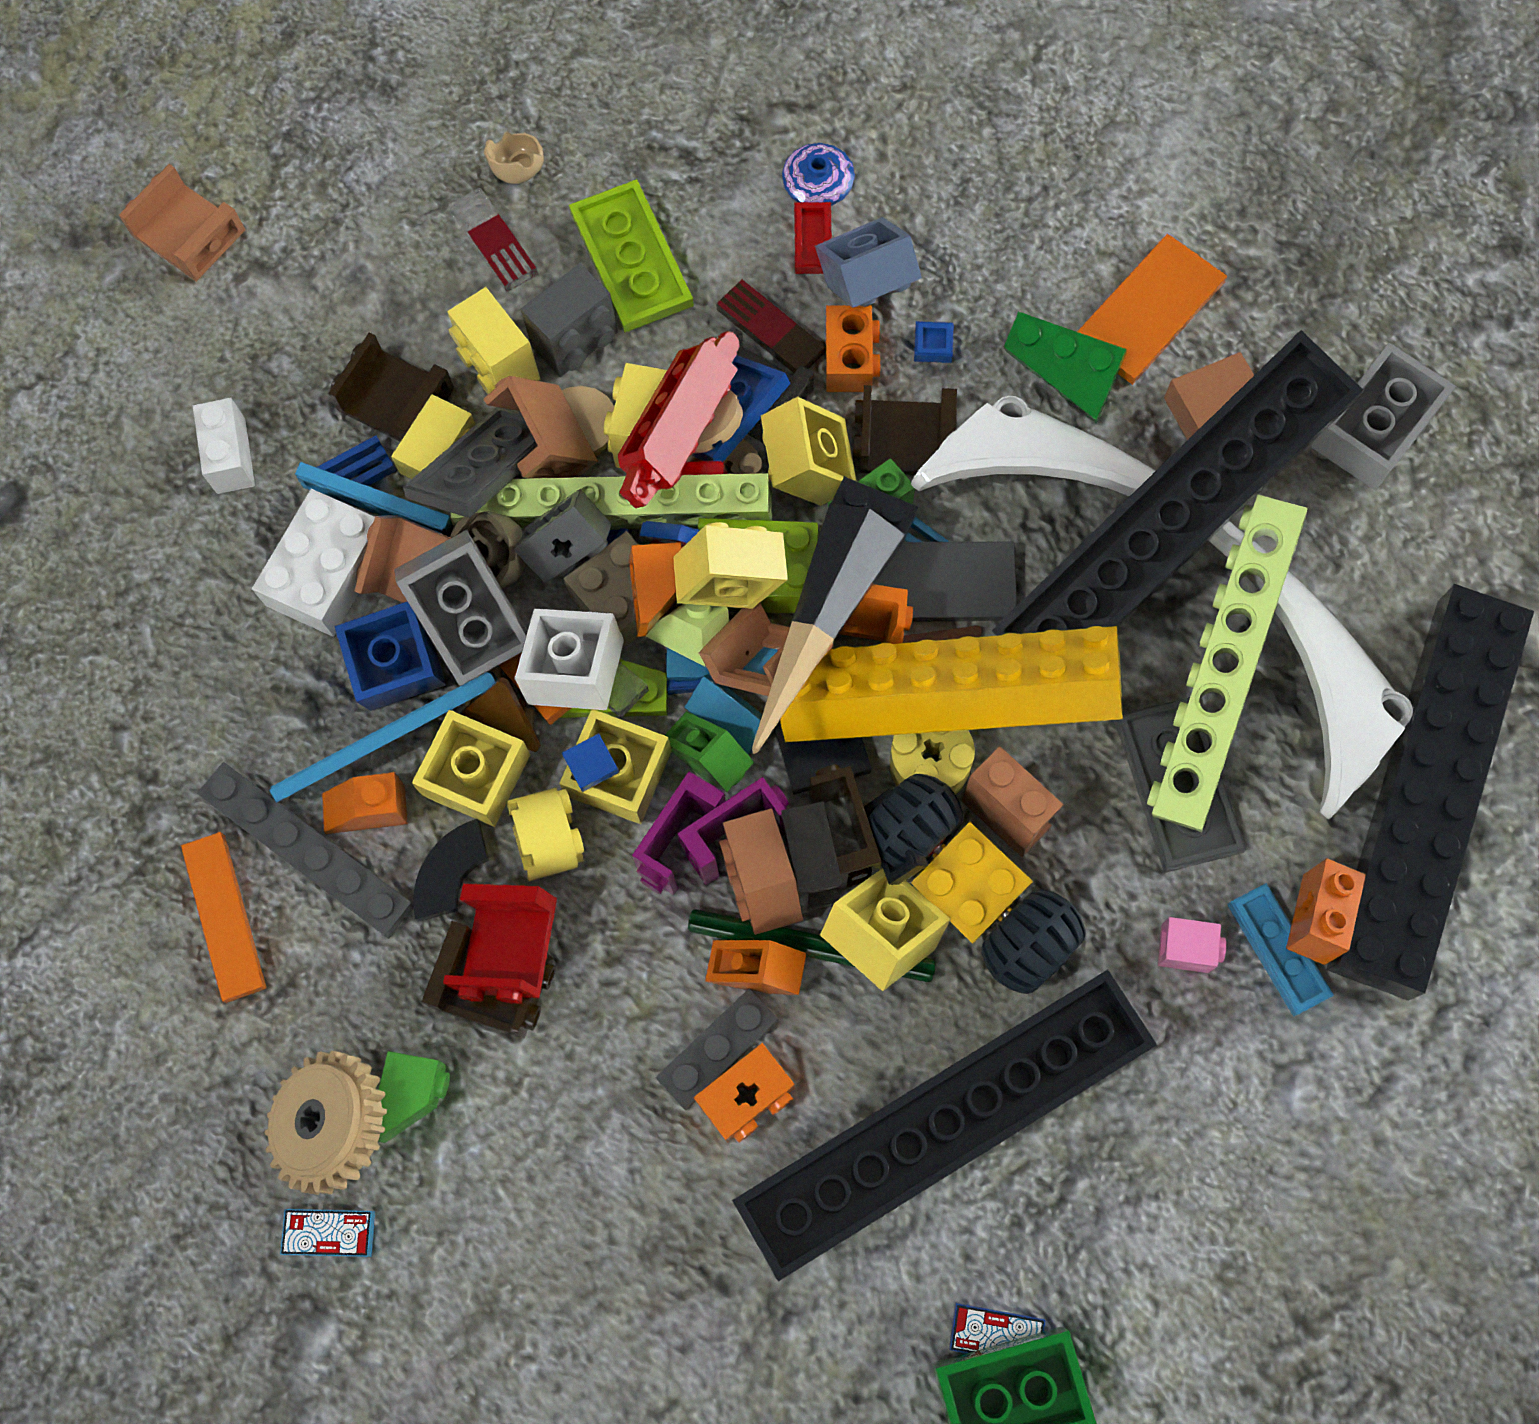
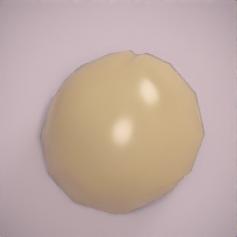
(515, 157)

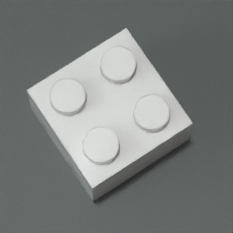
(569, 659)

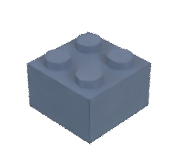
(869, 262)

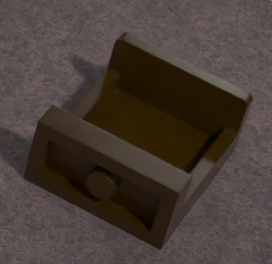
(502, 1016)

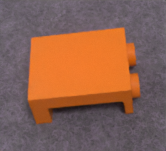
(881, 616)

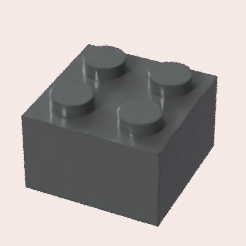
(570, 320)

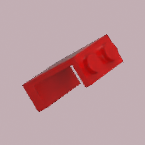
(505, 942)

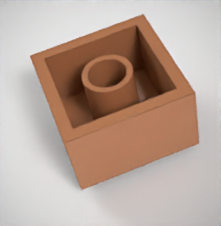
(760, 872)

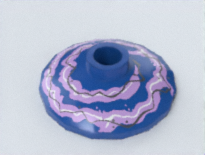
(814, 185)

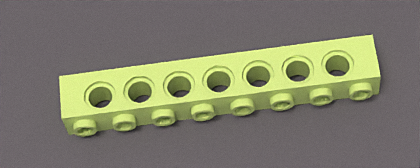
(689, 499)
(1283, 524)

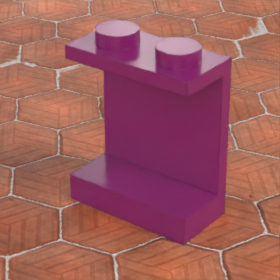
(691, 795)
(710, 827)

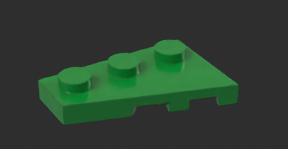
(1067, 360)

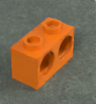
(851, 348)

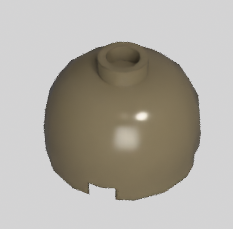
(495, 538)

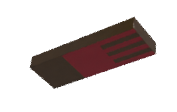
(770, 327)

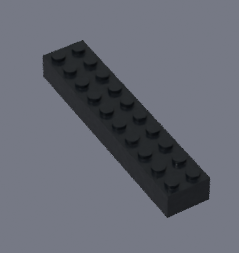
(1191, 494)
(1433, 790)
(942, 1124)

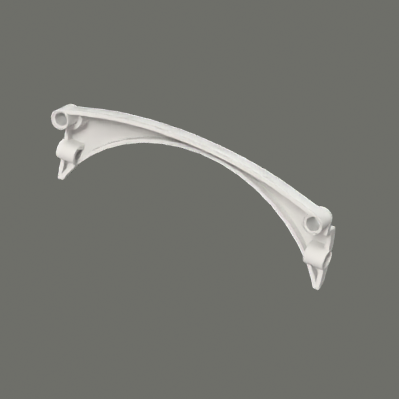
(1345, 681)

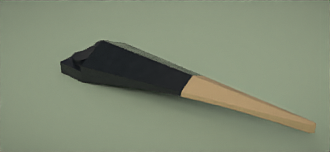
(852, 551)

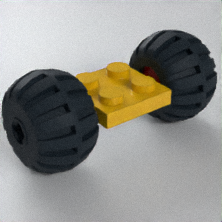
(977, 884)

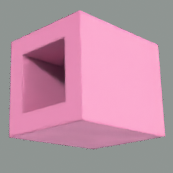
(1191, 945)

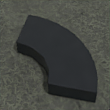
(445, 870)

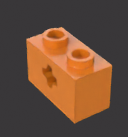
(1326, 911)
(754, 1070)

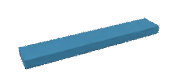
(382, 736)

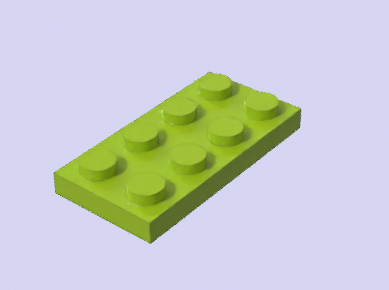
(631, 255)

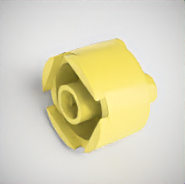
(954, 750)
(544, 833)

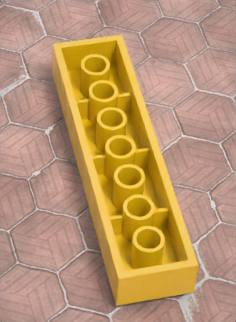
(960, 685)

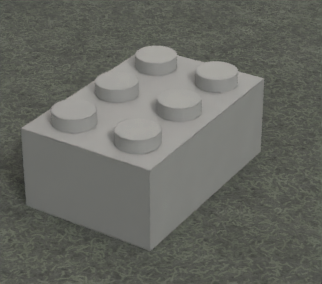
(1386, 418)
(462, 607)

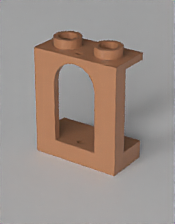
(738, 644)

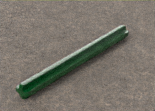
(812, 944)

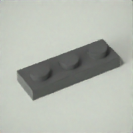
(717, 1048)

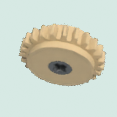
(325, 1123)

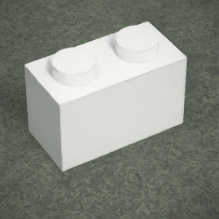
(223, 446)

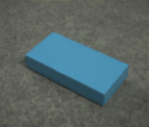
(725, 709)

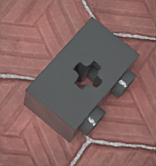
(563, 537)

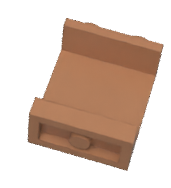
(181, 224)
(560, 440)
(390, 545)
(1010, 801)

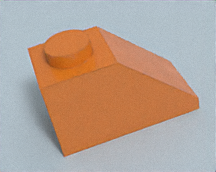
(652, 582)
(365, 804)
(756, 965)

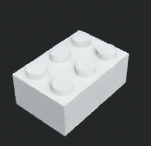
(316, 563)

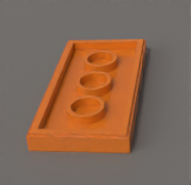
(1154, 304)

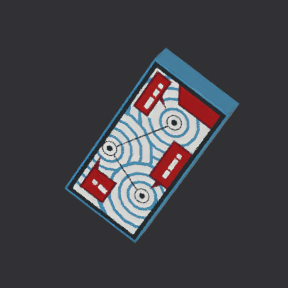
(327, 1232)

